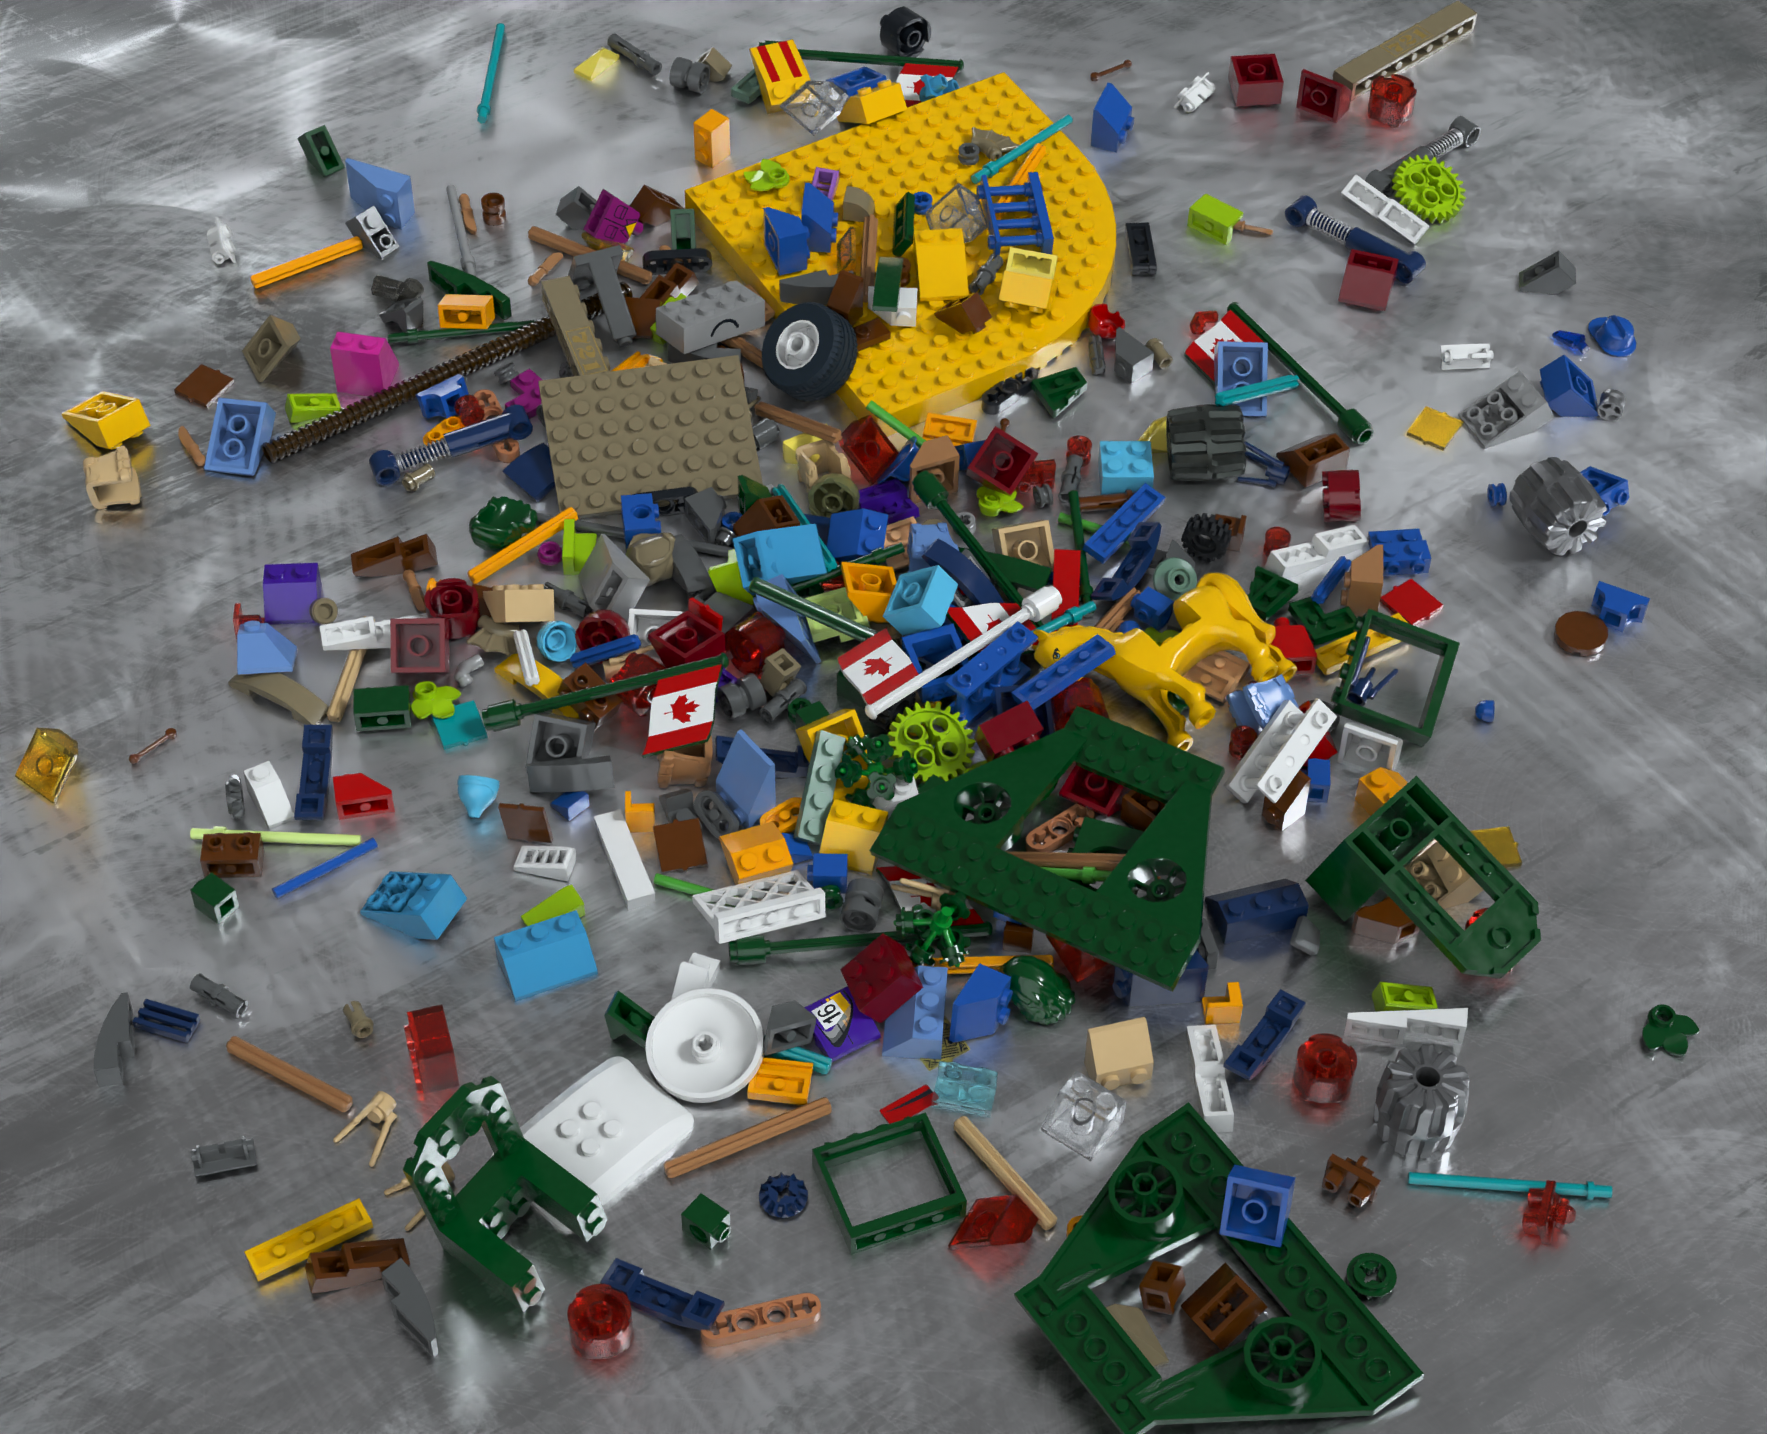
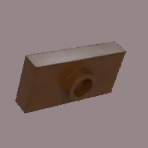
(871, 334)

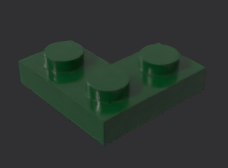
(1322, 626)

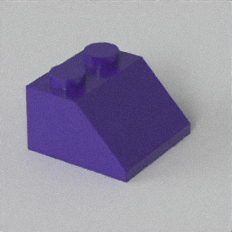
(290, 592)

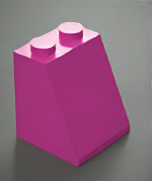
(362, 363)

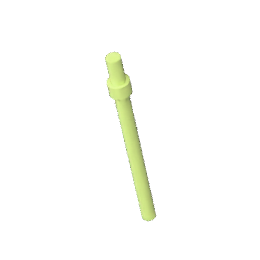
(286, 837)

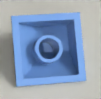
(263, 649)

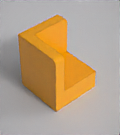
(639, 816)
(1224, 1008)

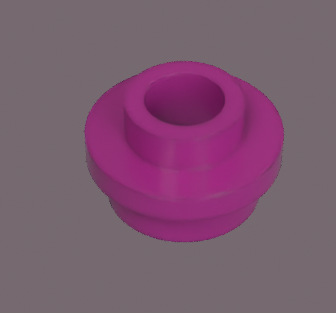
(550, 553)

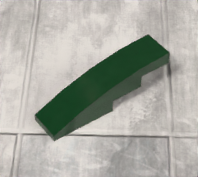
(455, 281)
(887, 284)
(1018, 571)

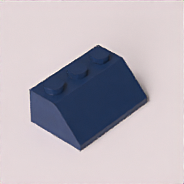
(1257, 910)

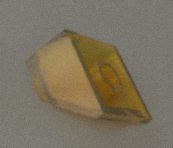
(48, 762)

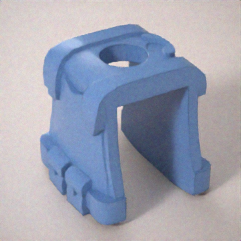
(920, 540)
(1259, 702)

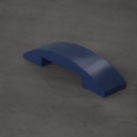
(1143, 547)
(963, 572)
(786, 763)
(315, 772)
(1266, 1036)
(662, 1300)

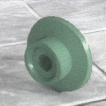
(1165, 574)

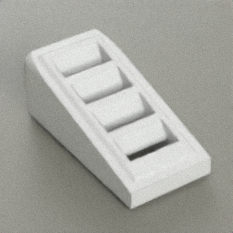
(552, 870)

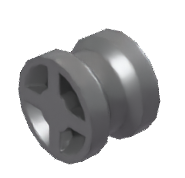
(1611, 405)

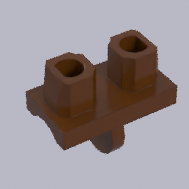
(1352, 1176)

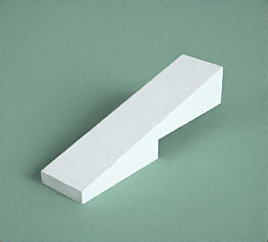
(1384, 210)
(1322, 549)
(358, 634)
(624, 860)
(1393, 1025)
(1209, 1077)

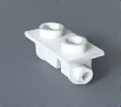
(1194, 96)
(220, 242)
(1466, 356)

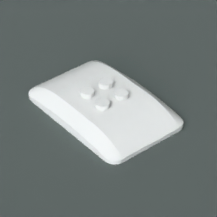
(608, 1128)

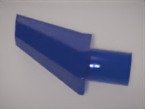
(1572, 340)

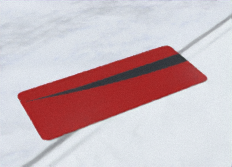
(908, 1105)

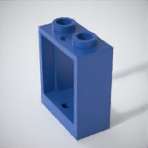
(929, 643)

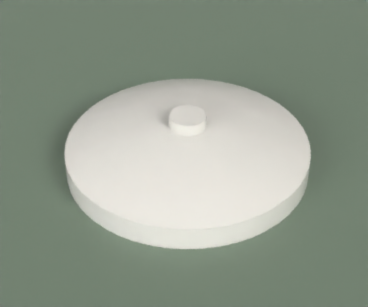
(705, 1045)

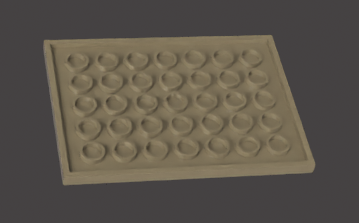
(648, 433)

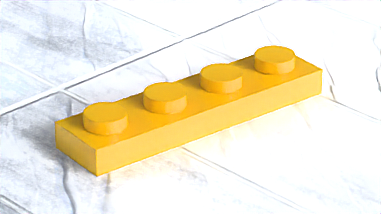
(1333, 655)
(308, 1238)

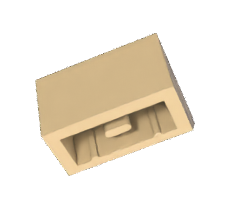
(520, 603)
(1443, 877)

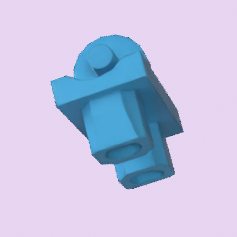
(936, 86)

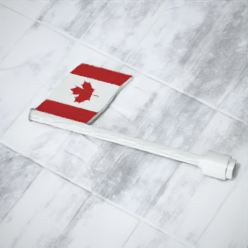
(887, 675)

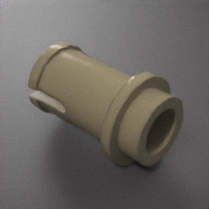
(1160, 354)
(413, 480)
(360, 1024)

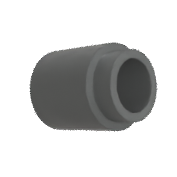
(765, 433)

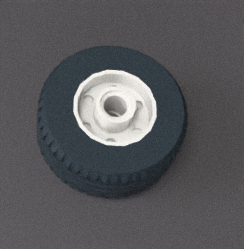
(809, 351)

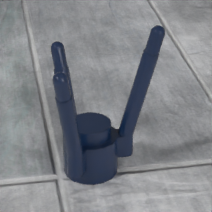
(1276, 470)
(1361, 688)

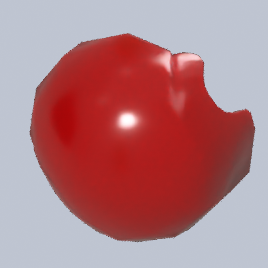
(1104, 322)

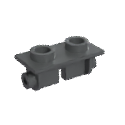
(223, 1157)

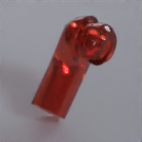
(1200, 319)

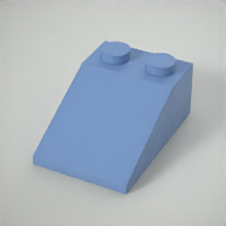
(381, 188)
(1242, 365)
(238, 436)
(791, 622)
(747, 781)

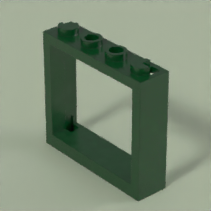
(1414, 636)
(902, 1222)

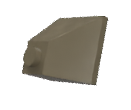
(270, 346)
(1140, 1332)

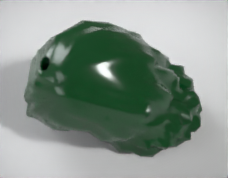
(501, 523)
(1038, 989)

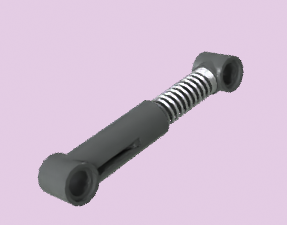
(1459, 133)

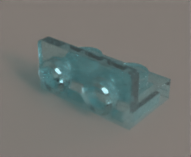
(965, 1089)

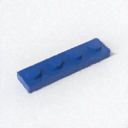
(1123, 522)
(1064, 672)

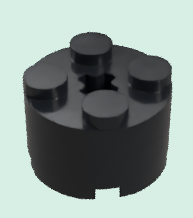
(904, 32)

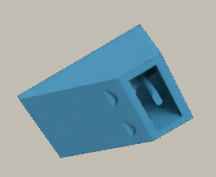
(779, 551)
(415, 903)

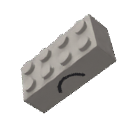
(710, 317)

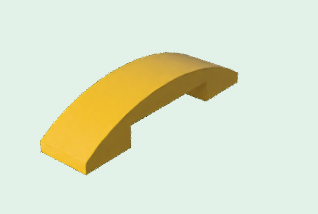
(548, 686)

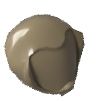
(652, 555)

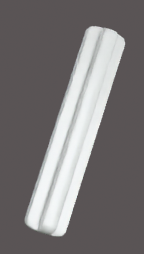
(526, 657)

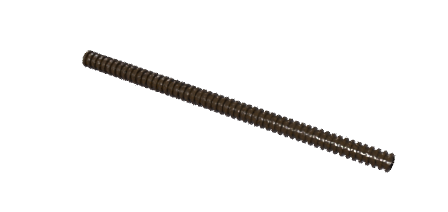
(407, 390)

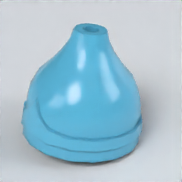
(556, 641)
(477, 793)

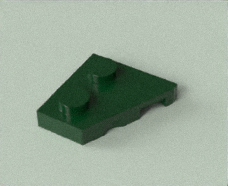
(1059, 389)
(1270, 592)

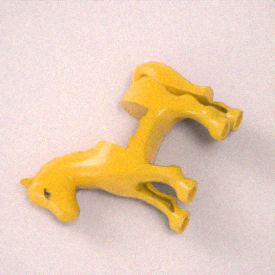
(1213, 620)

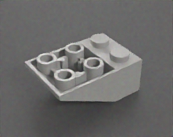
(1507, 412)
(611, 579)

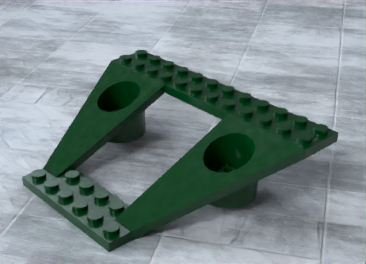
(1140, 935)
(1350, 1354)

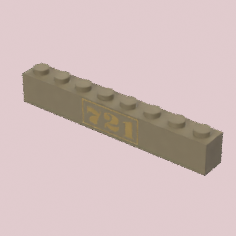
(1407, 48)
(573, 327)

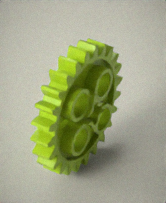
(1428, 189)
(953, 738)

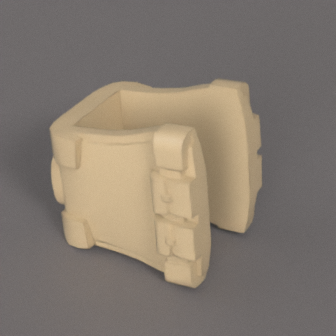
(829, 461)
(111, 479)

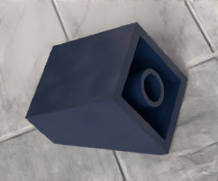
(1141, 992)

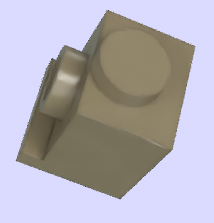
(779, 671)

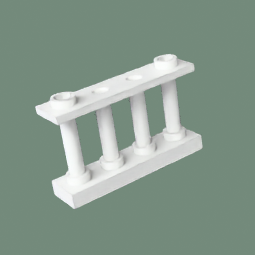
(1280, 751)

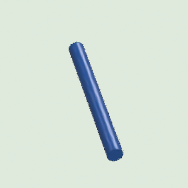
(324, 868)

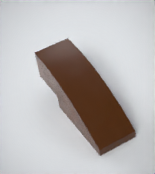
(676, 281)
(395, 557)
(353, 1264)

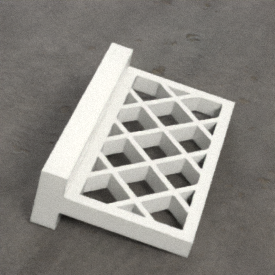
(758, 917)

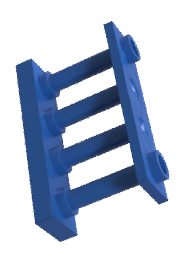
(1035, 204)
(992, 667)

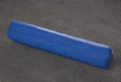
(1331, 580)
(606, 651)

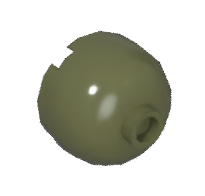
(833, 495)

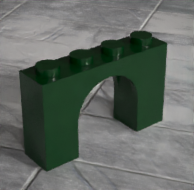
(1102, 837)

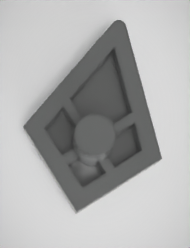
(1306, 936)

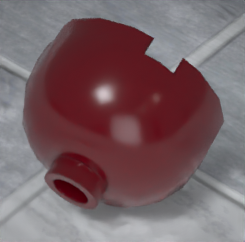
(600, 628)

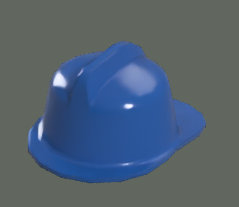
(1613, 335)
(901, 465)

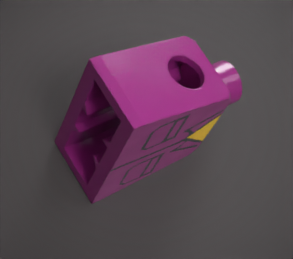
(613, 219)

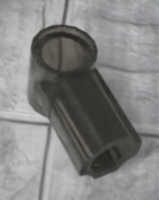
(395, 289)

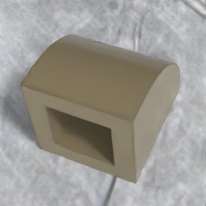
(718, 64)
(857, 204)

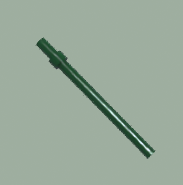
(412, 336)
(876, 556)
(1085, 589)

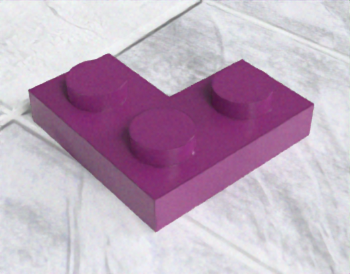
(527, 387)

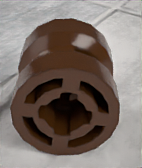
(493, 209)

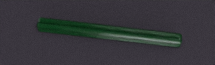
(811, 610)

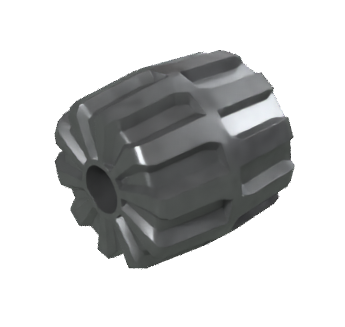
(1558, 506)
(1421, 1101)

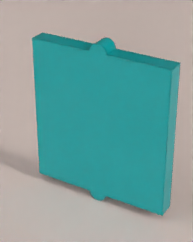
(462, 727)

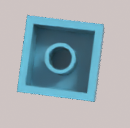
(1124, 466)
(920, 600)

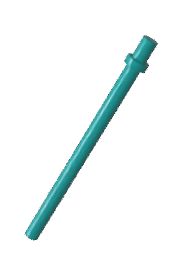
(483, 108)
(1588, 1190)

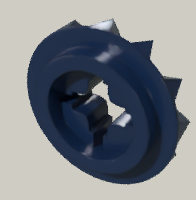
(790, 1204)

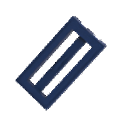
(168, 1016)

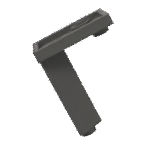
(601, 268)

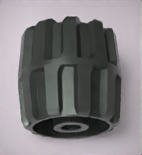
(1205, 442)

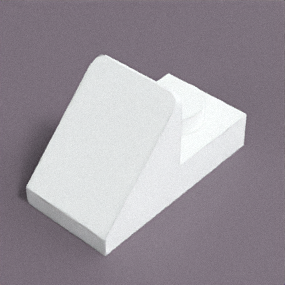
(696, 974)

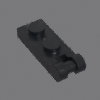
(1140, 248)

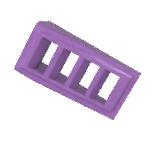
(826, 176)

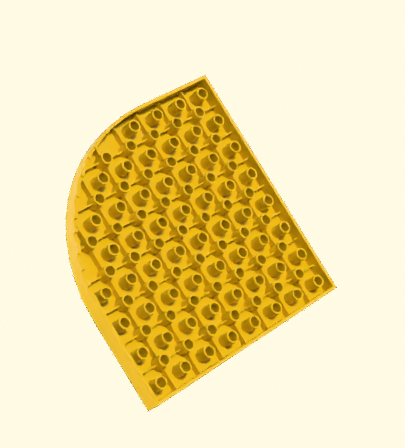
(914, 152)

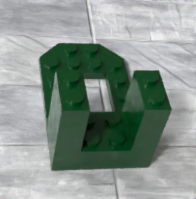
(1393, 837)
(499, 1193)

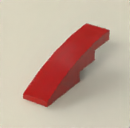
(1066, 580)

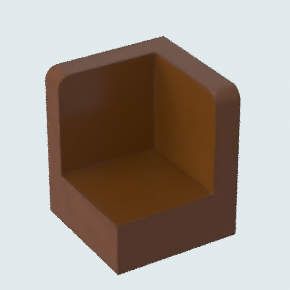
(1018, 937)

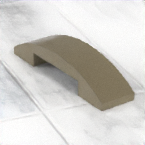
(285, 692)

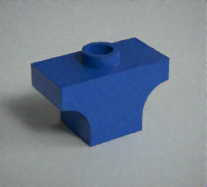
(441, 398)
(1619, 606)

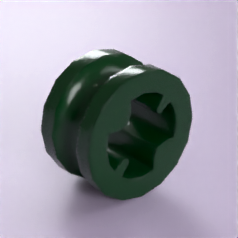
(796, 704)
(833, 897)

